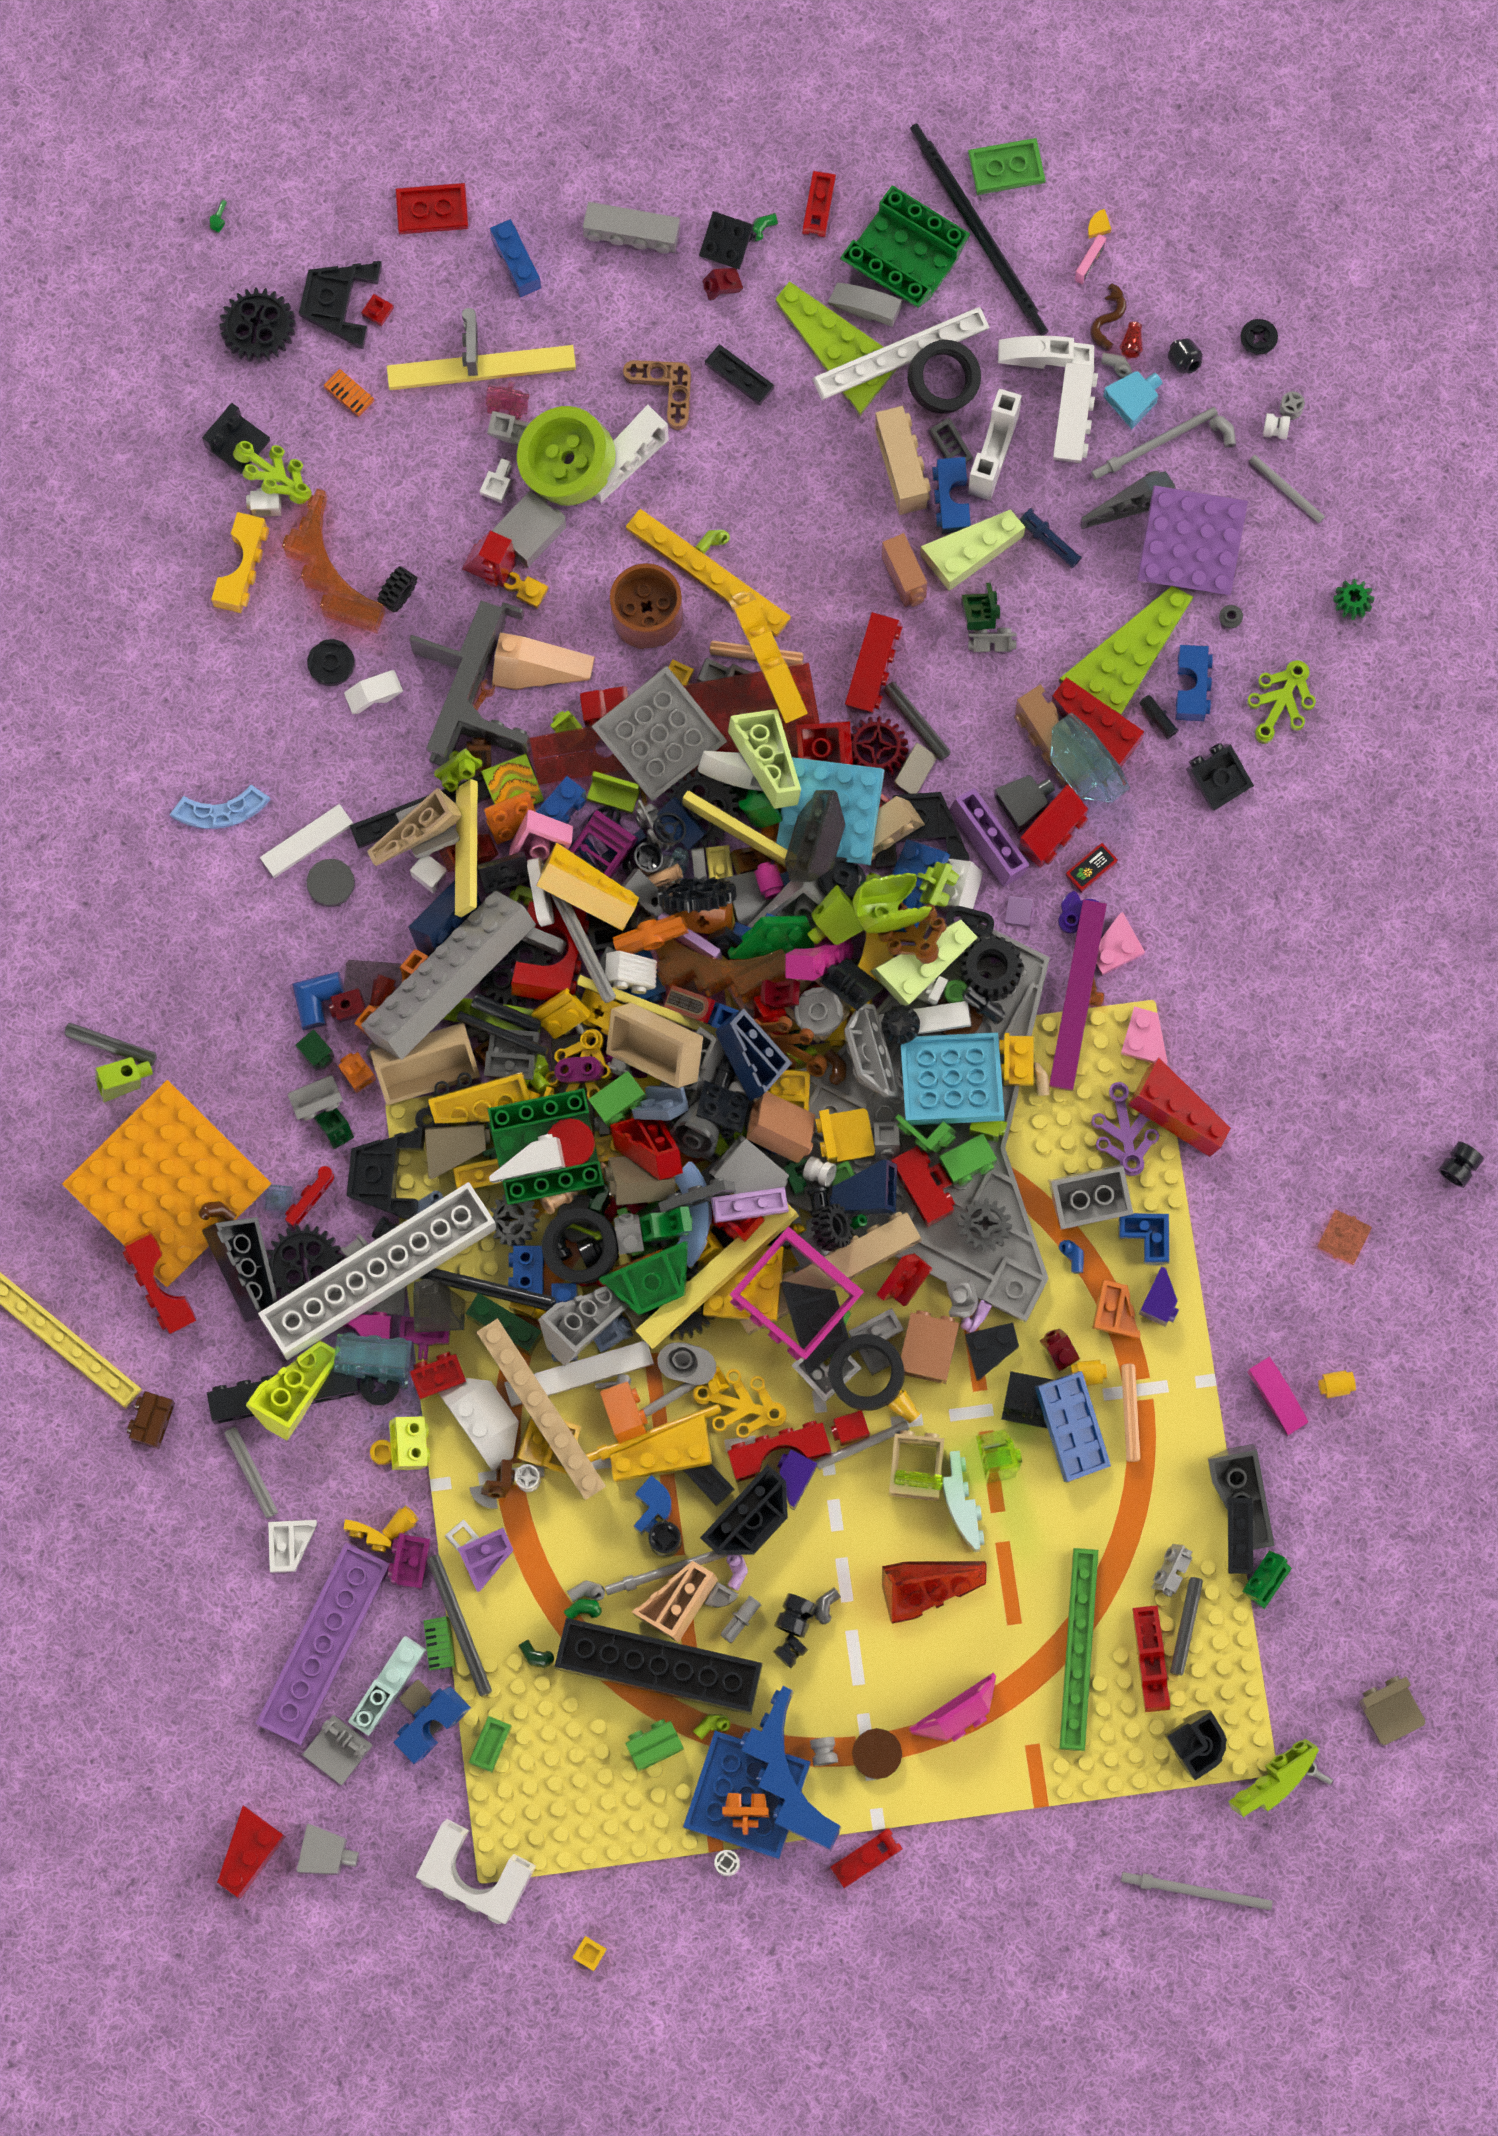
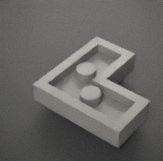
(884, 1325)

